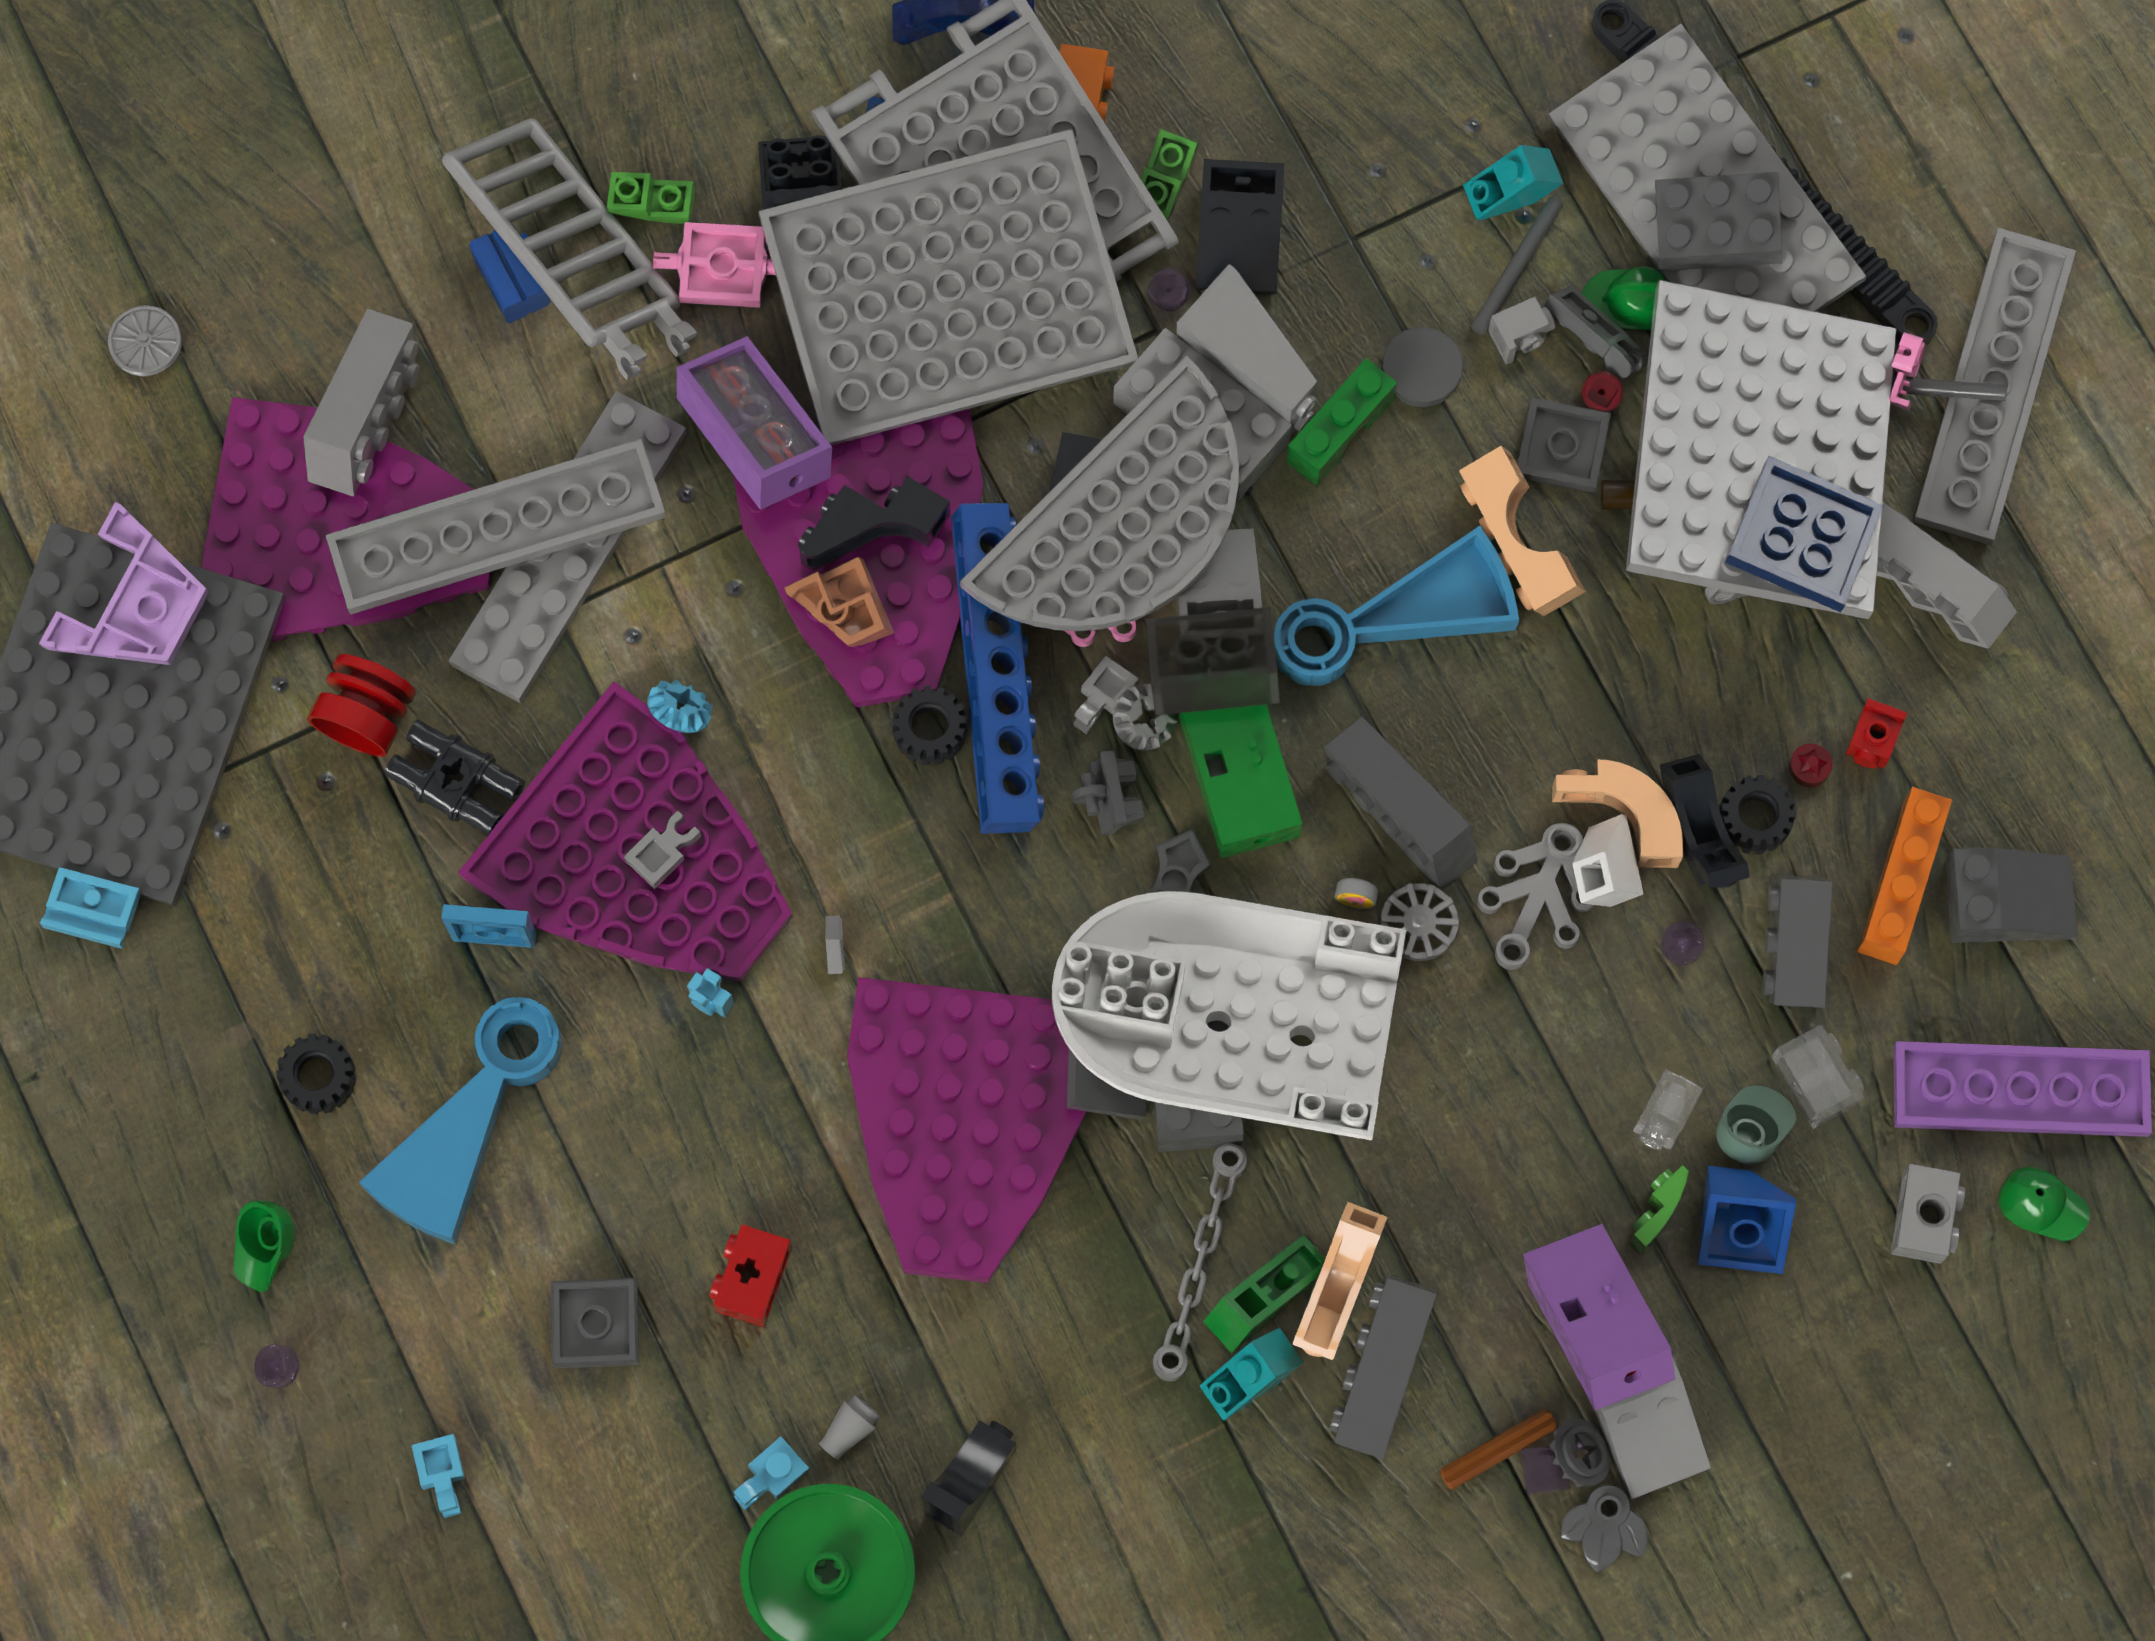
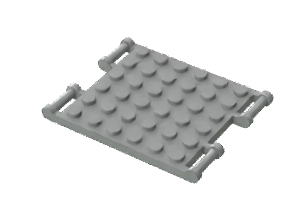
(990, 99)

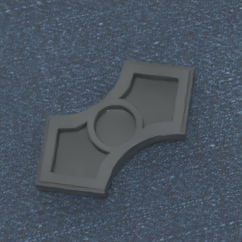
(1181, 863)

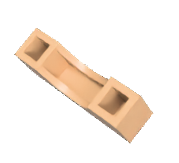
(1497, 488)

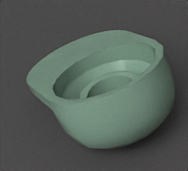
(1754, 1124)

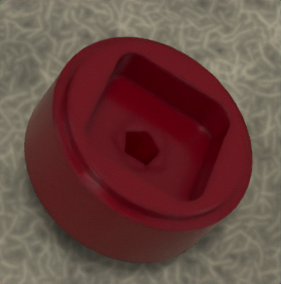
(1602, 391)
(1810, 765)

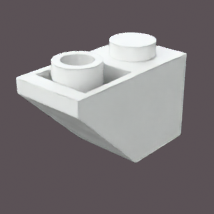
(1607, 864)

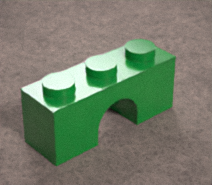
(1331, 429)

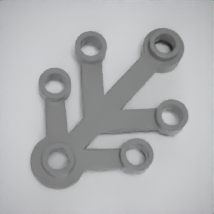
(1540, 889)

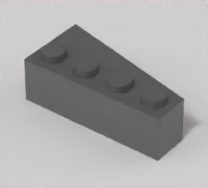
(1402, 803)

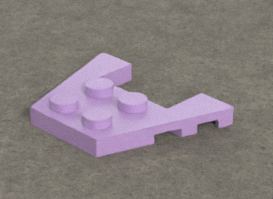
(147, 611)

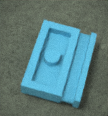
(90, 907)

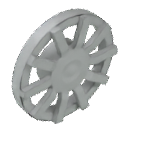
(1421, 920)

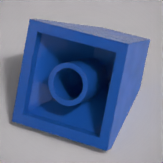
(1744, 1221)

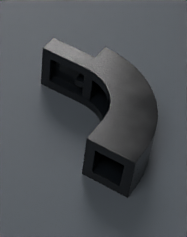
(1705, 839)

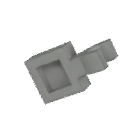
(1103, 690)

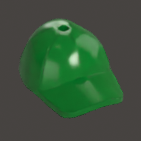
(2055, 1214)
(261, 1242)

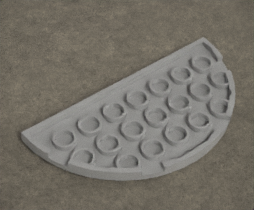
(1126, 521)

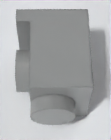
(1520, 328)

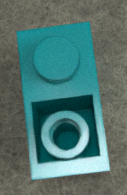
(1513, 182)
(1251, 1373)

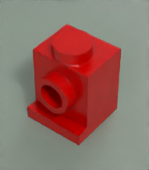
(1882, 720)

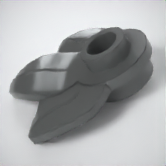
(1605, 1534)

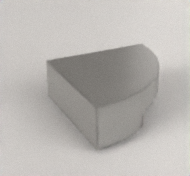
(834, 944)

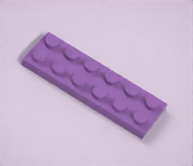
(2022, 1089)

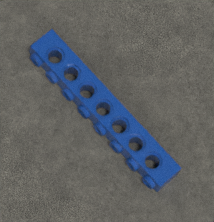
(997, 808)

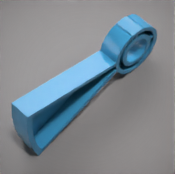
(1449, 595)
(437, 1166)

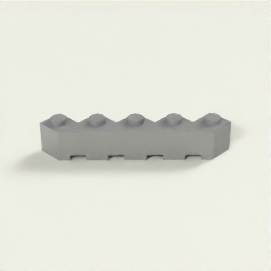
(1941, 581)

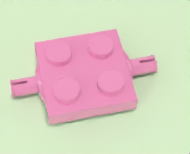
(719, 264)

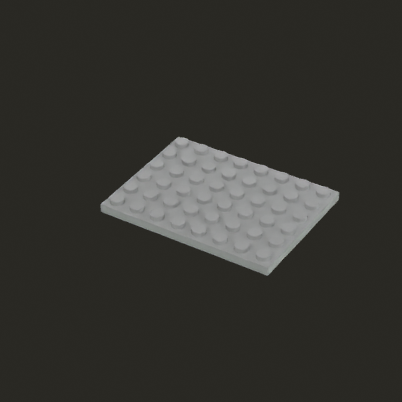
(948, 287)
(1725, 393)

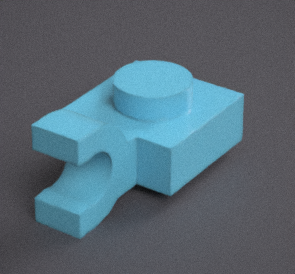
(708, 994)
(438, 1467)
(774, 1472)

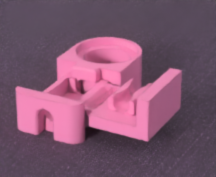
(1906, 365)

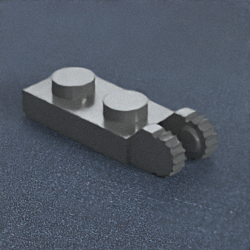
(1597, 332)

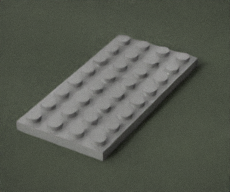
(1677, 119)

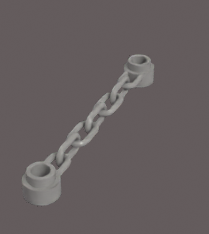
(1229, 1173)

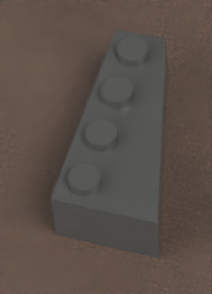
(1384, 1367)

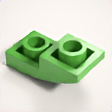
(1168, 169)
(650, 199)
(1664, 1199)

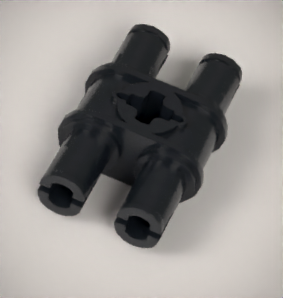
(451, 758)

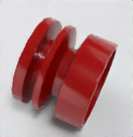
(364, 699)

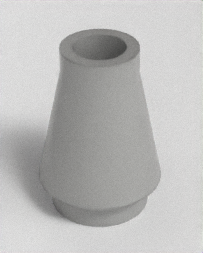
(850, 1426)

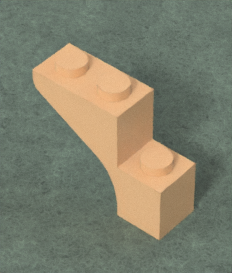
(1339, 1281)

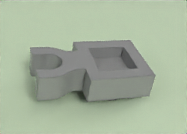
(659, 853)

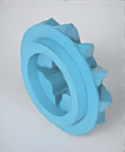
(690, 718)

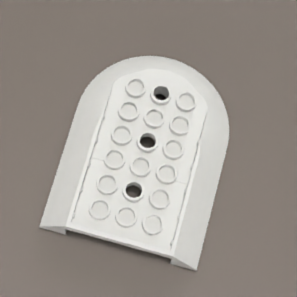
(1259, 973)

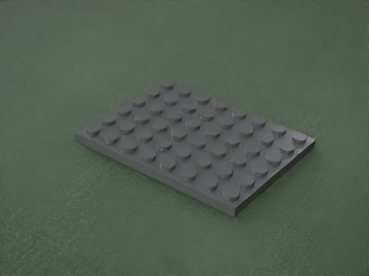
(115, 756)

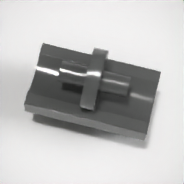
(1104, 795)

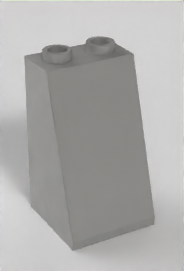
(1246, 344)

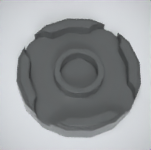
(1424, 366)

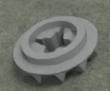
(1129, 709)

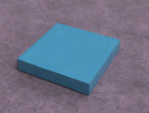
(489, 926)

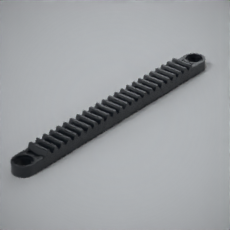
(1883, 291)

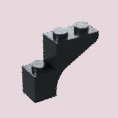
(855, 521)

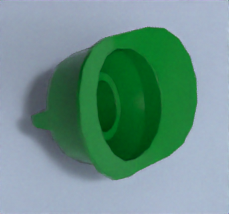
(1625, 295)

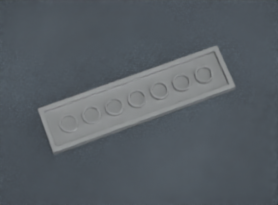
(2002, 346)
(495, 526)
(542, 595)

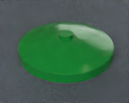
(827, 1567)

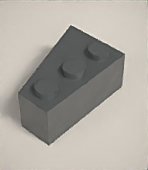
(1798, 940)

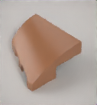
(844, 602)

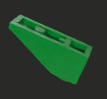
(1265, 1294)

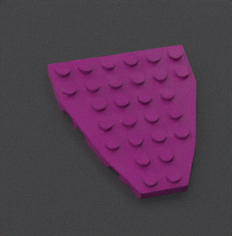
(274, 523)
(910, 579)
(588, 807)
(958, 1118)

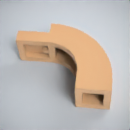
(1632, 794)

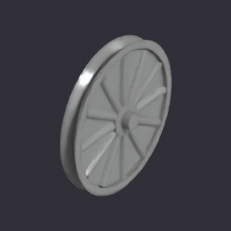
(144, 340)

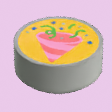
(1356, 893)

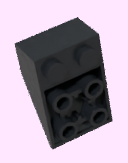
(797, 170)
(1240, 222)

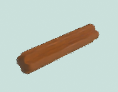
(1498, 1449)

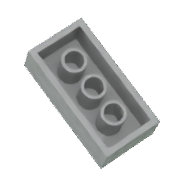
(361, 403)
(1257, 428)

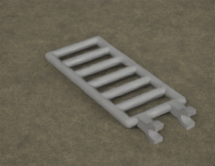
(612, 333)

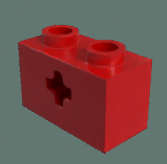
(752, 1300)

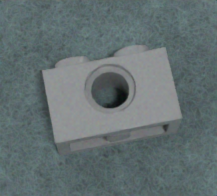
(1912, 1234)

